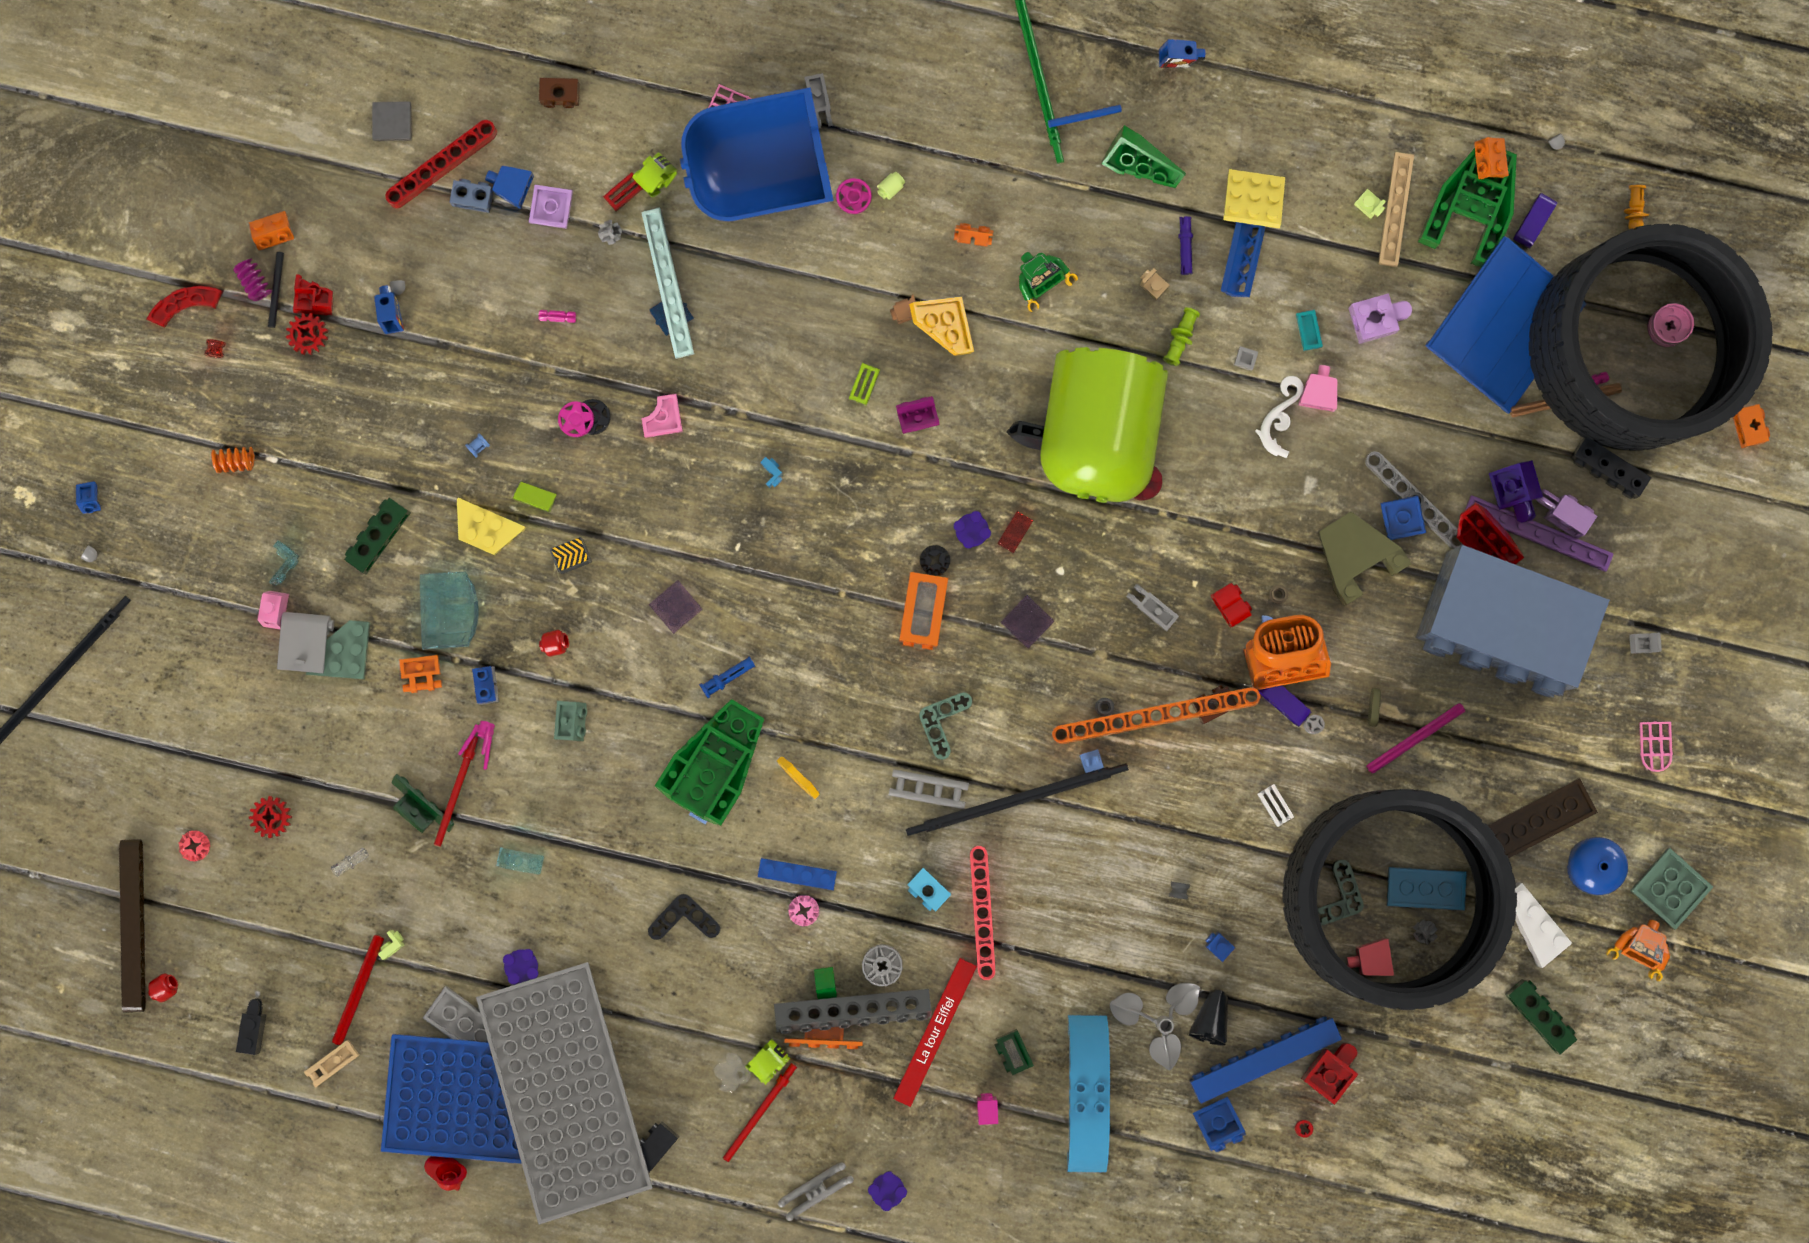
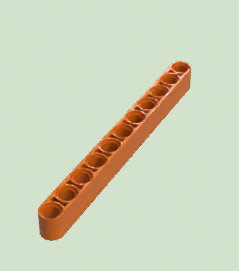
(1163, 709)

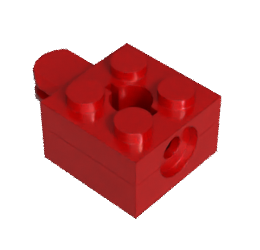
(1331, 1072)

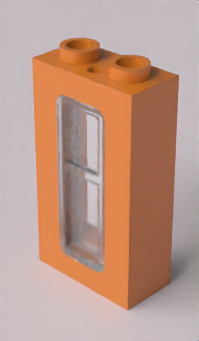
(923, 610)

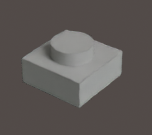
(1246, 358)

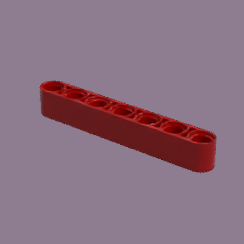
(431, 164)

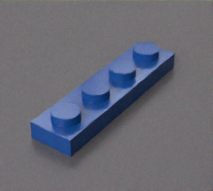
(797, 874)

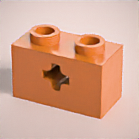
(1747, 435)

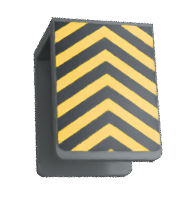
(570, 555)

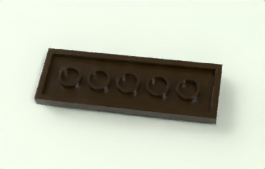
(1543, 818)

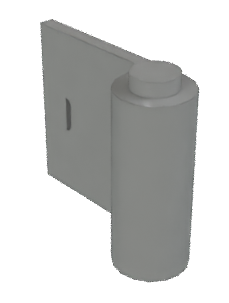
(303, 639)

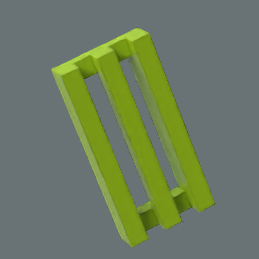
(858, 399)

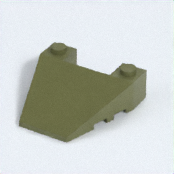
(1354, 547)

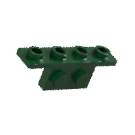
(415, 807)

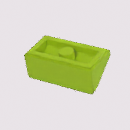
(534, 496)

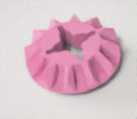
(806, 901)

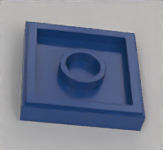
(1403, 517)

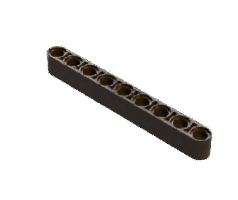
(132, 926)

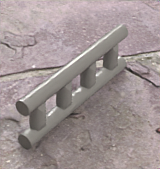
(920, 780)

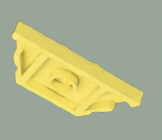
(485, 528)

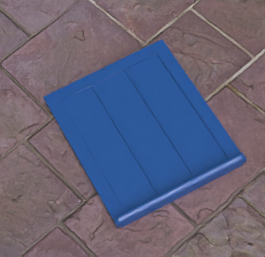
(1490, 325)

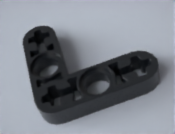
(680, 912)

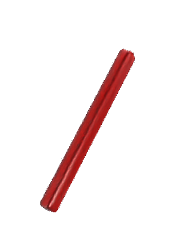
(358, 990)

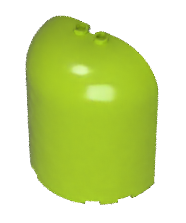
(1103, 423)

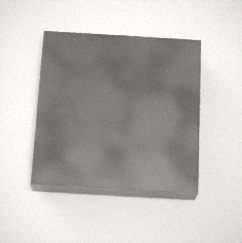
(391, 121)

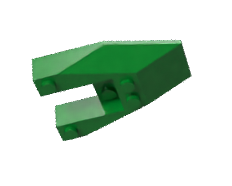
(1481, 200)

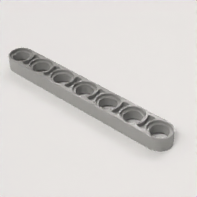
(1411, 491)

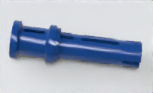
(747, 664)

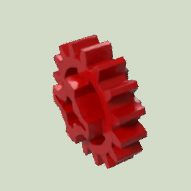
(310, 327)
(270, 825)

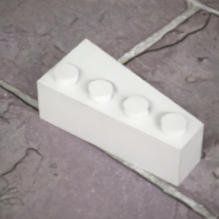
(1540, 932)

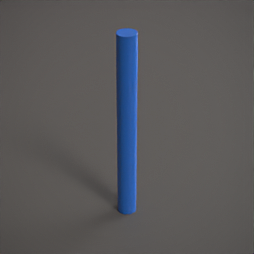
(1084, 116)

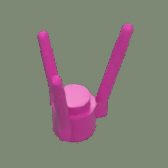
(485, 731)

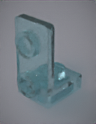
(284, 551)
(519, 861)

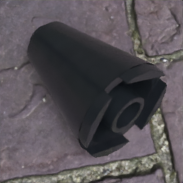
(1212, 1020)

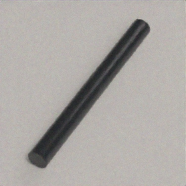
(275, 289)

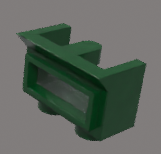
(1014, 1052)

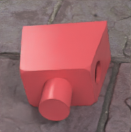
(1373, 959)

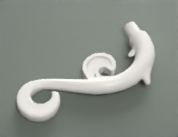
(1264, 433)

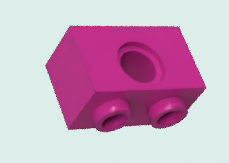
(987, 1109)

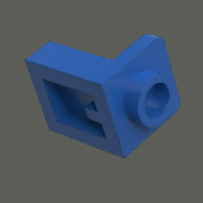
(87, 497)
(1219, 946)

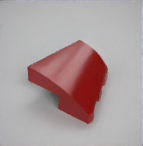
(312, 298)

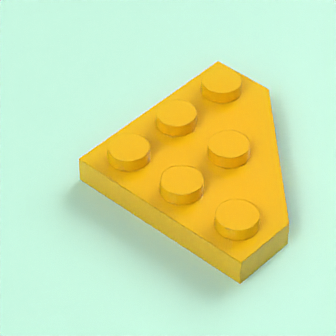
(945, 323)

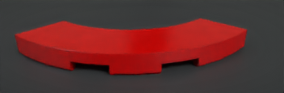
(183, 299)

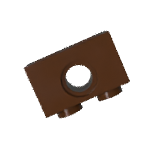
(550, 86)

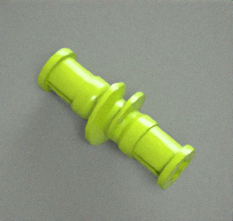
(1181, 336)

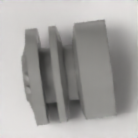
(871, 968)

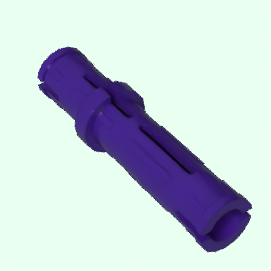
(1185, 245)

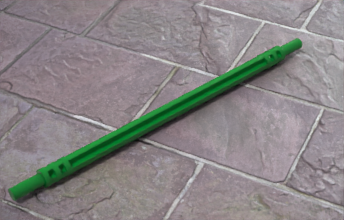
(1039, 78)

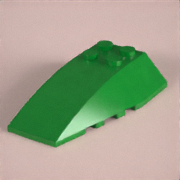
(713, 764)

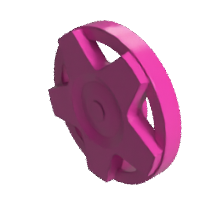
(853, 196)
(575, 419)

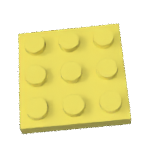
(1254, 198)

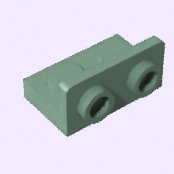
(570, 721)

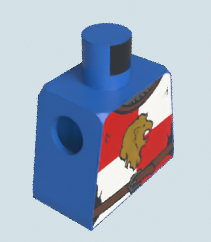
(1179, 54)

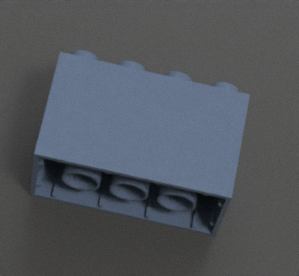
(1511, 621)

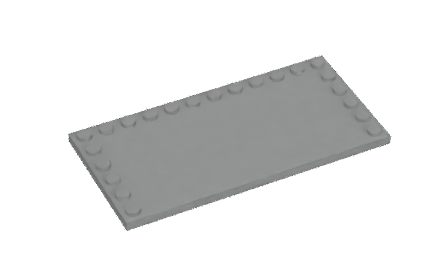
(564, 1093)

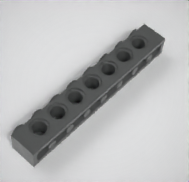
(843, 1005)

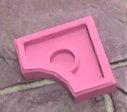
(664, 418)

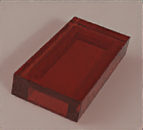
(1015, 532)

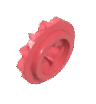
(201, 851)

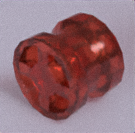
(214, 348)

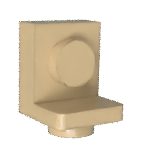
(1153, 283)

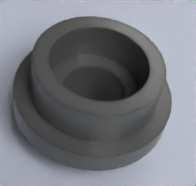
(1104, 701)

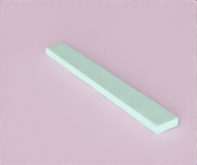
(667, 283)

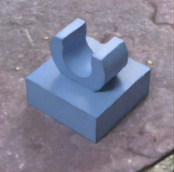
(1091, 761)

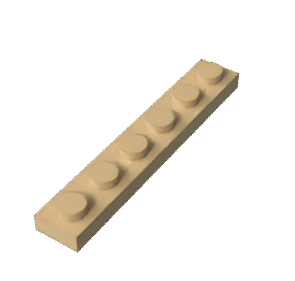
(1396, 209)

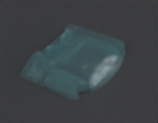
(447, 610)

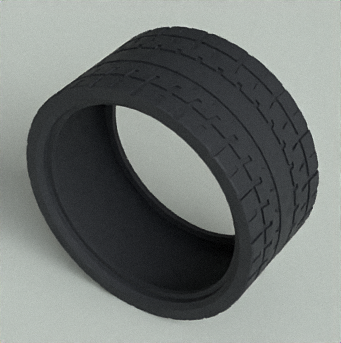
(1739, 321)
(1493, 907)

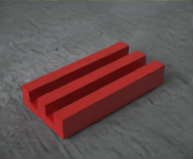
(611, 202)

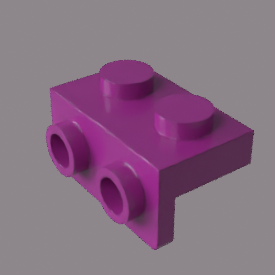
(917, 415)

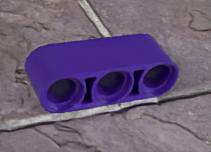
(1535, 220)
(1286, 704)

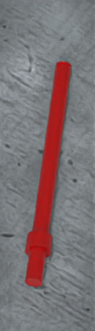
(468, 756)
(782, 1081)

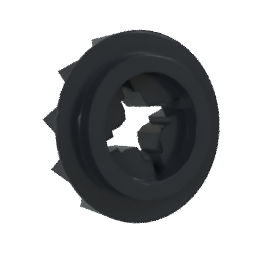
(936, 569)

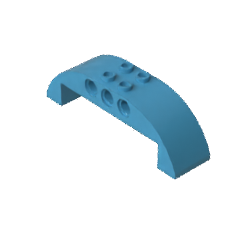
(1088, 1093)

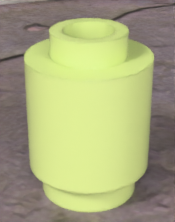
(890, 185)

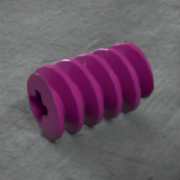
(251, 280)

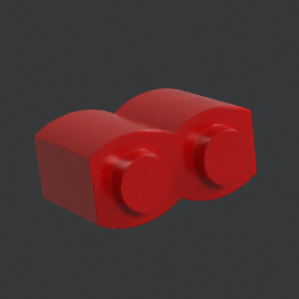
(1231, 604)

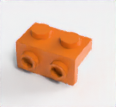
(1491, 158)
(271, 230)

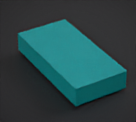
(1309, 330)

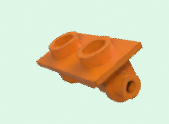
(980, 234)

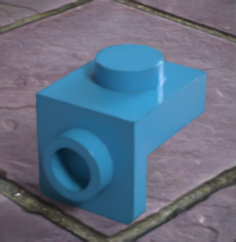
(772, 467)

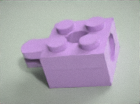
(1378, 317)
(1567, 514)

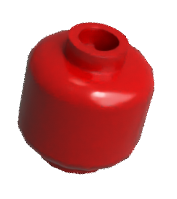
(554, 643)
(163, 987)

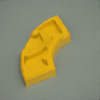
(791, 770)

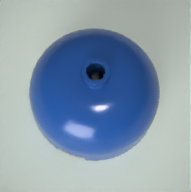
(1586, 870)

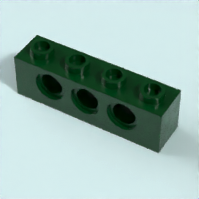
(387, 532)
(1518, 996)

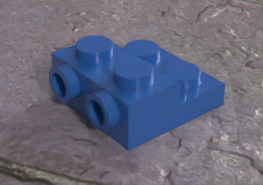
(1219, 1124)

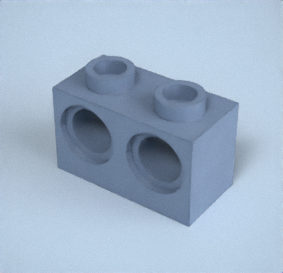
(470, 200)

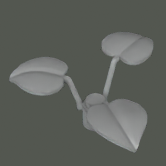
(1167, 1048)

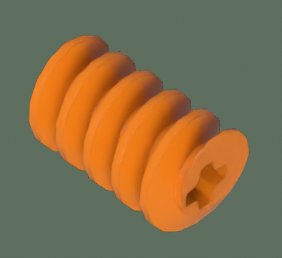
(233, 461)

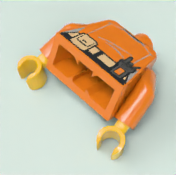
(1644, 946)

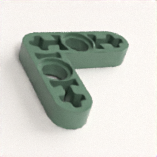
(938, 715)
(1344, 904)

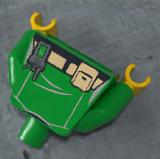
(1040, 275)

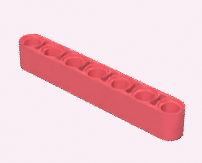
(982, 922)

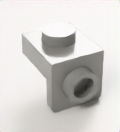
(1645, 643)

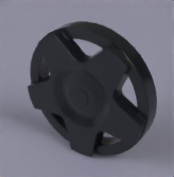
(599, 419)

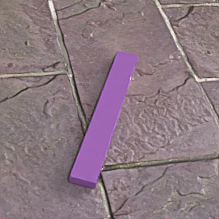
(1548, 537)

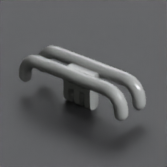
(815, 1190)

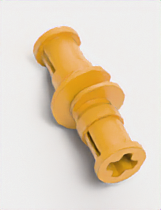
(1636, 205)

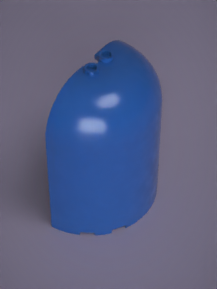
(756, 157)

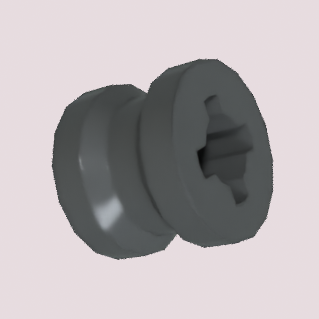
(1179, 890)

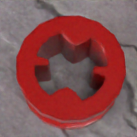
(1298, 1130)

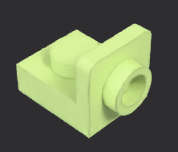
(1370, 204)
(390, 948)

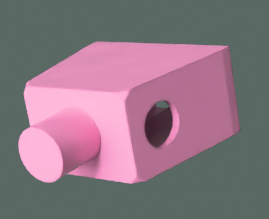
(1320, 391)
(272, 608)

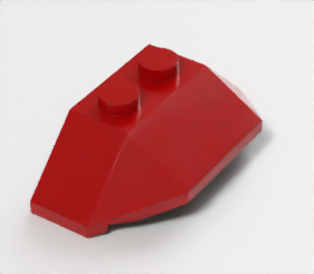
(1485, 534)

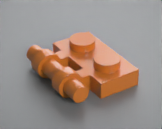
(420, 667)

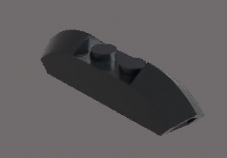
(1027, 434)

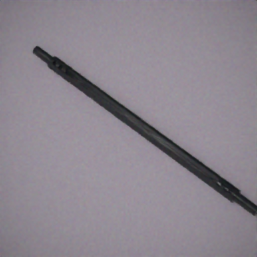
(104, 623)
(1017, 799)

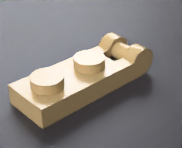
(332, 1063)

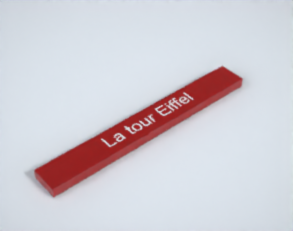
(935, 1032)

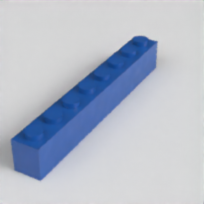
(1265, 1059)

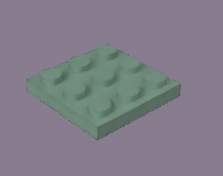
(1671, 888)

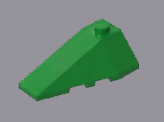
(1138, 157)

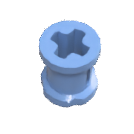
(477, 445)

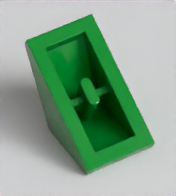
(825, 983)

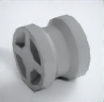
(1314, 721)

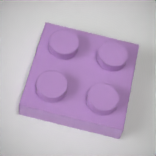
(550, 206)

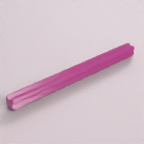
(1415, 738)

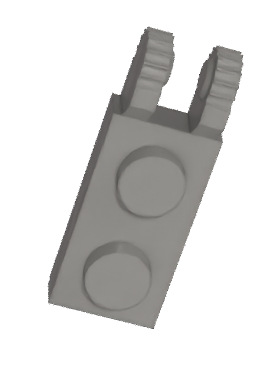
(820, 96)
(1154, 608)

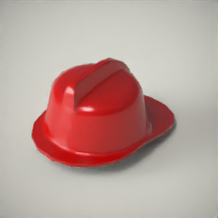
(446, 1172)

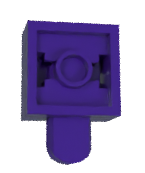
(1517, 488)

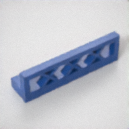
(1238, 259)

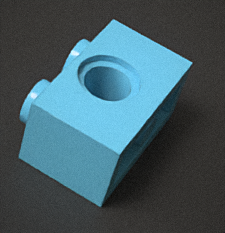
(939, 895)

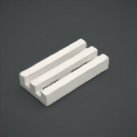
(1282, 802)

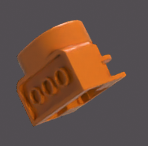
(1287, 652)

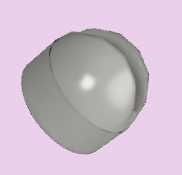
(1557, 142)
(397, 287)
(89, 554)

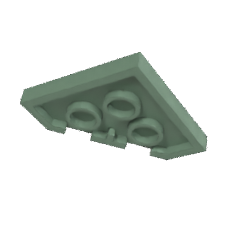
(347, 651)

